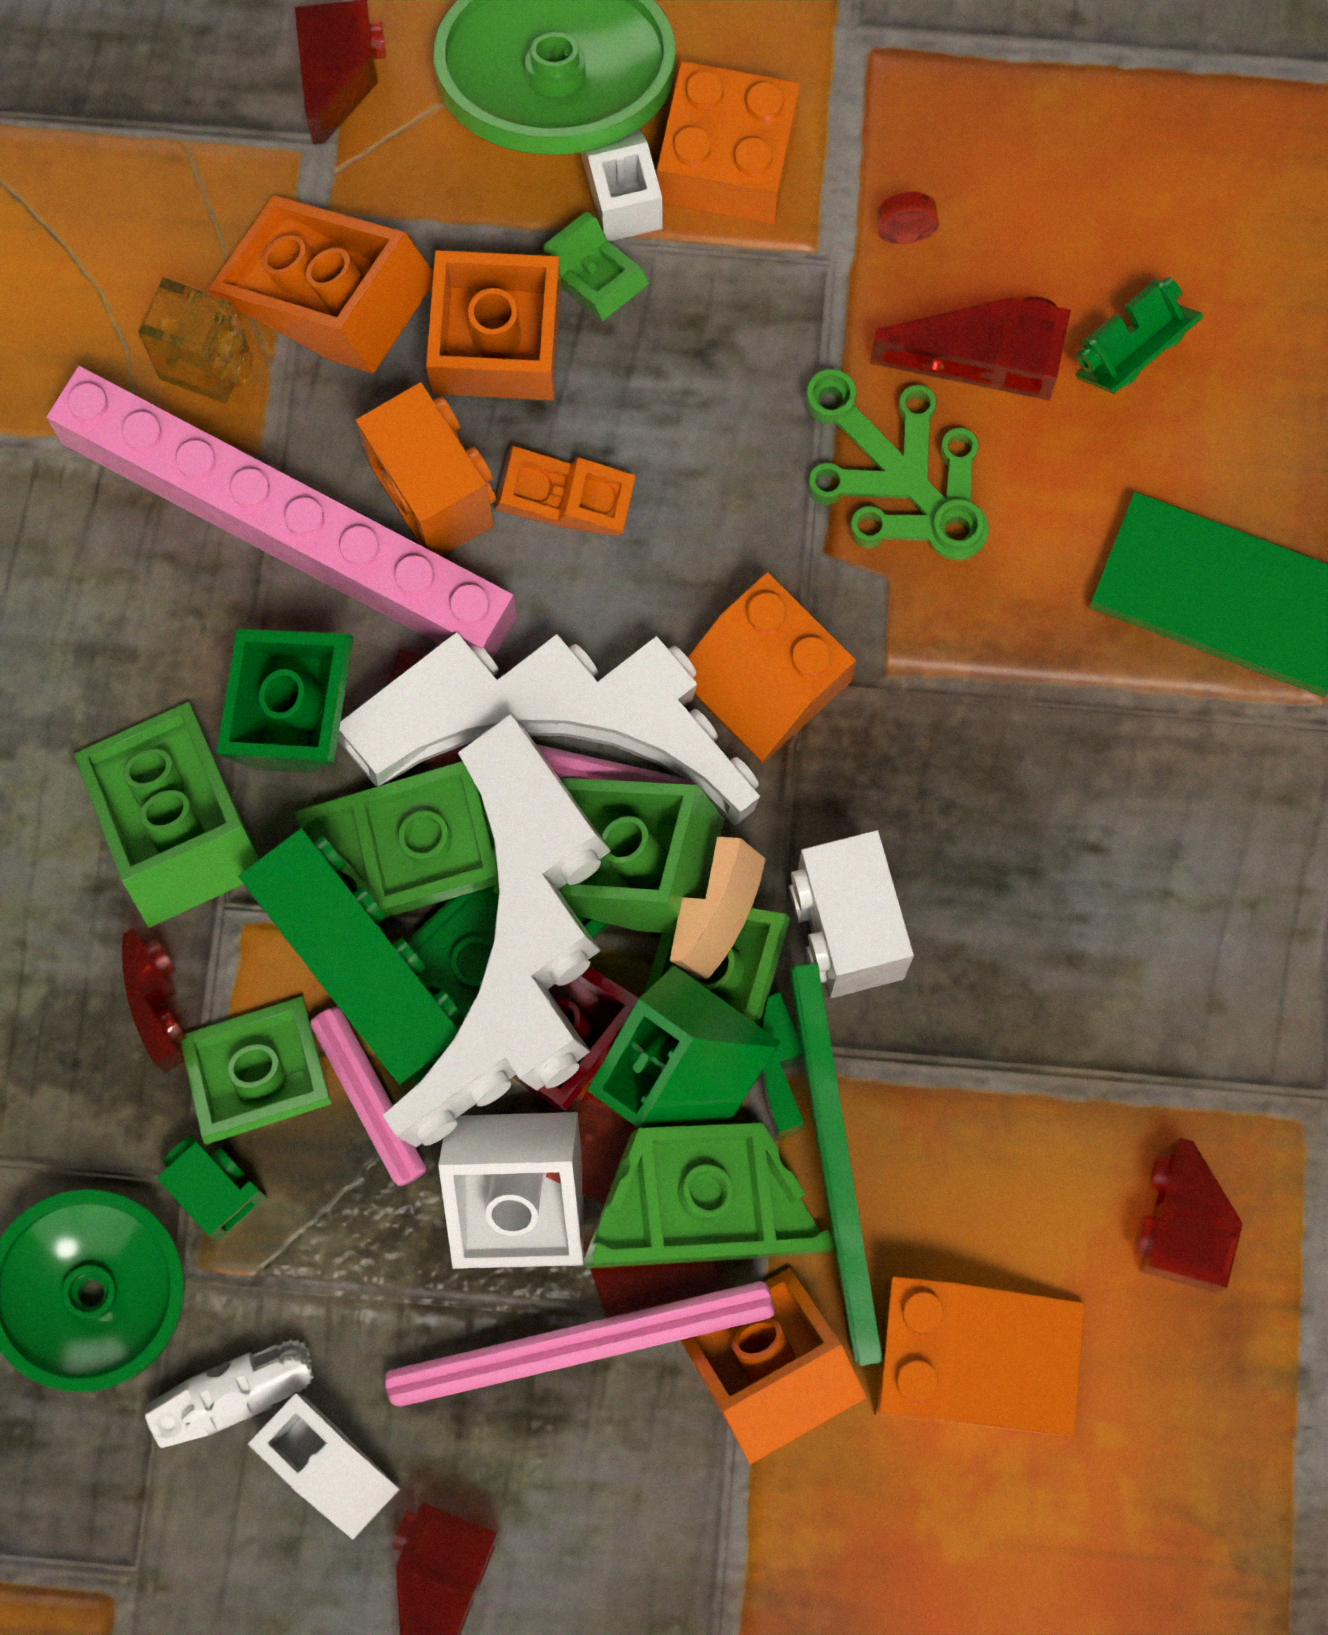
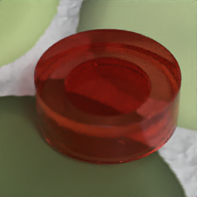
(907, 218)

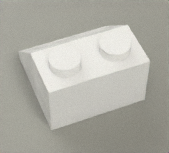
(499, 1195)

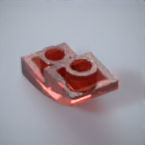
(147, 986)

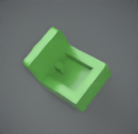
(594, 268)

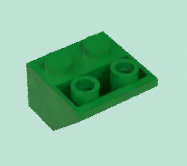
(682, 1058)

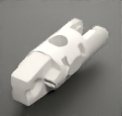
(229, 1393)

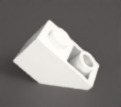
(624, 187)
(324, 1465)

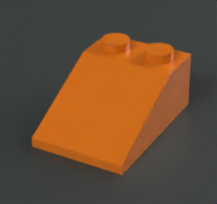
(326, 281)
(979, 1357)

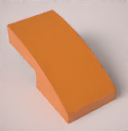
(564, 494)

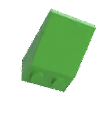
(167, 814)
(659, 852)

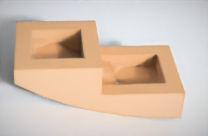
(711, 925)

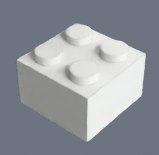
(851, 914)

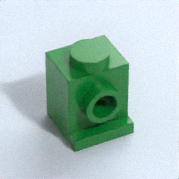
(209, 1187)

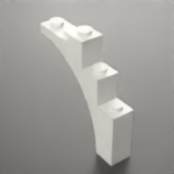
(552, 692)
(537, 941)

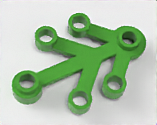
(900, 474)

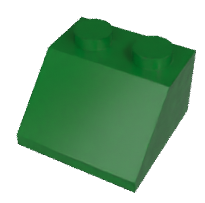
(284, 699)

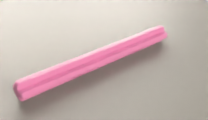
(579, 1344)

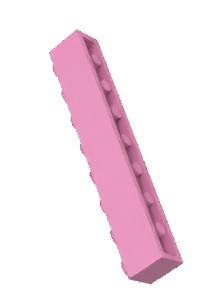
(280, 514)

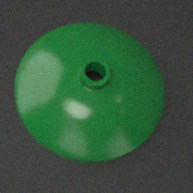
(48, 1263)

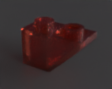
(1192, 1224)

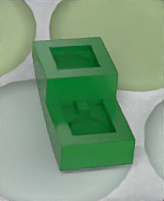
(778, 1096)

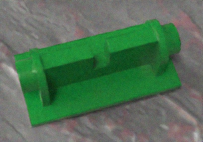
(1117, 354)

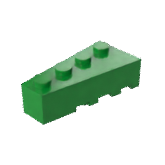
(352, 957)

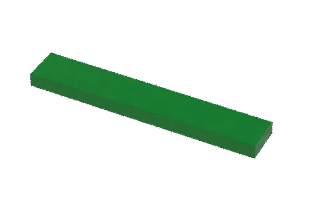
(835, 1163)

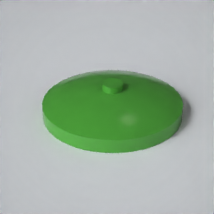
(554, 70)

